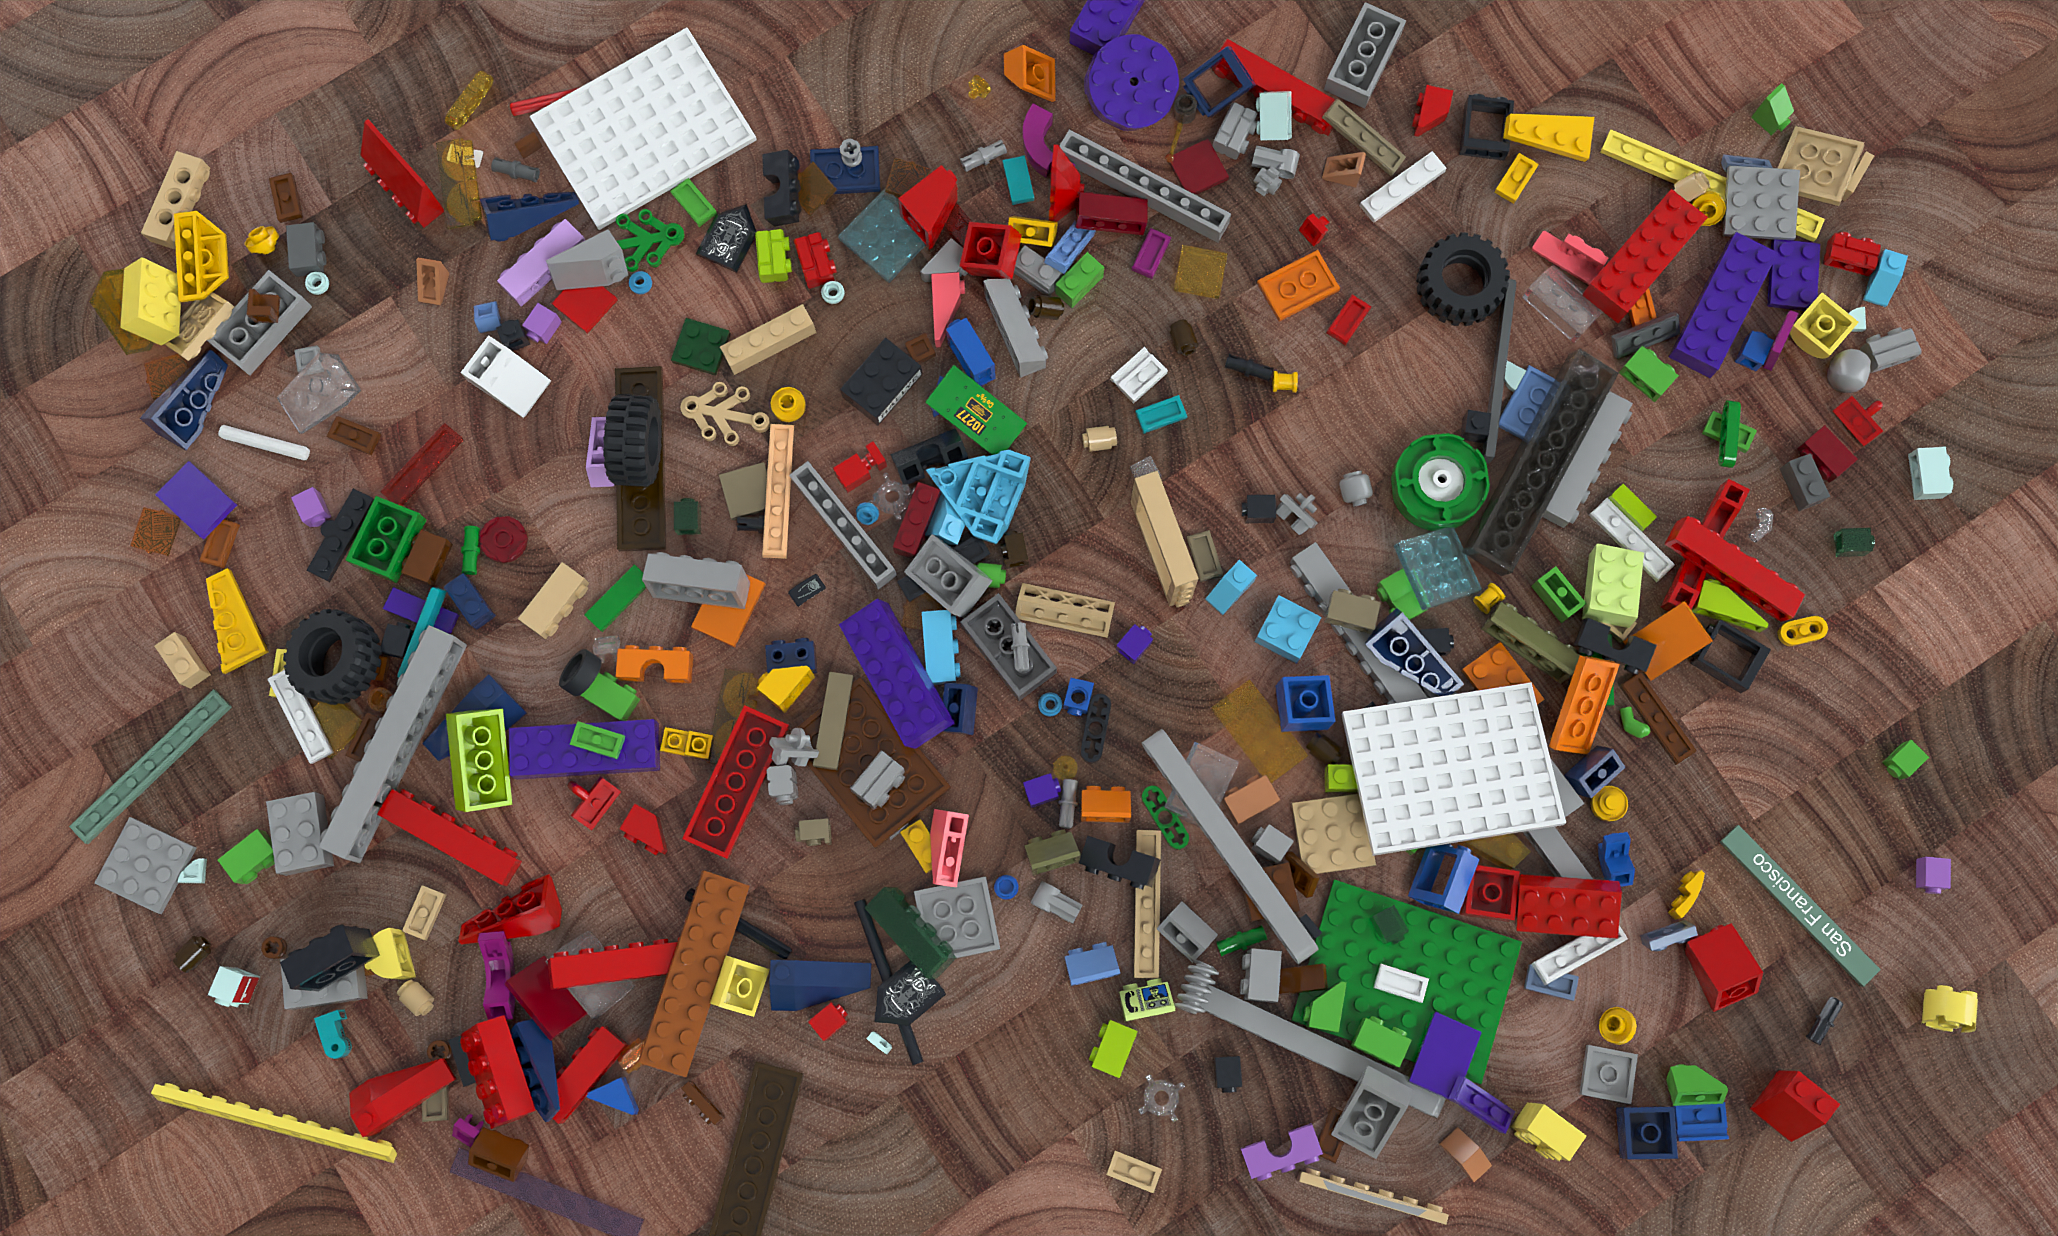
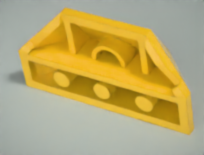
(199, 256)

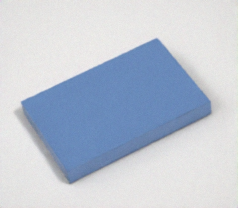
(1525, 402)

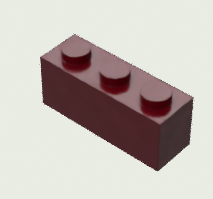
(1111, 213)
(916, 521)

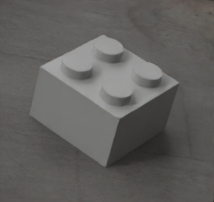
(1261, 975)

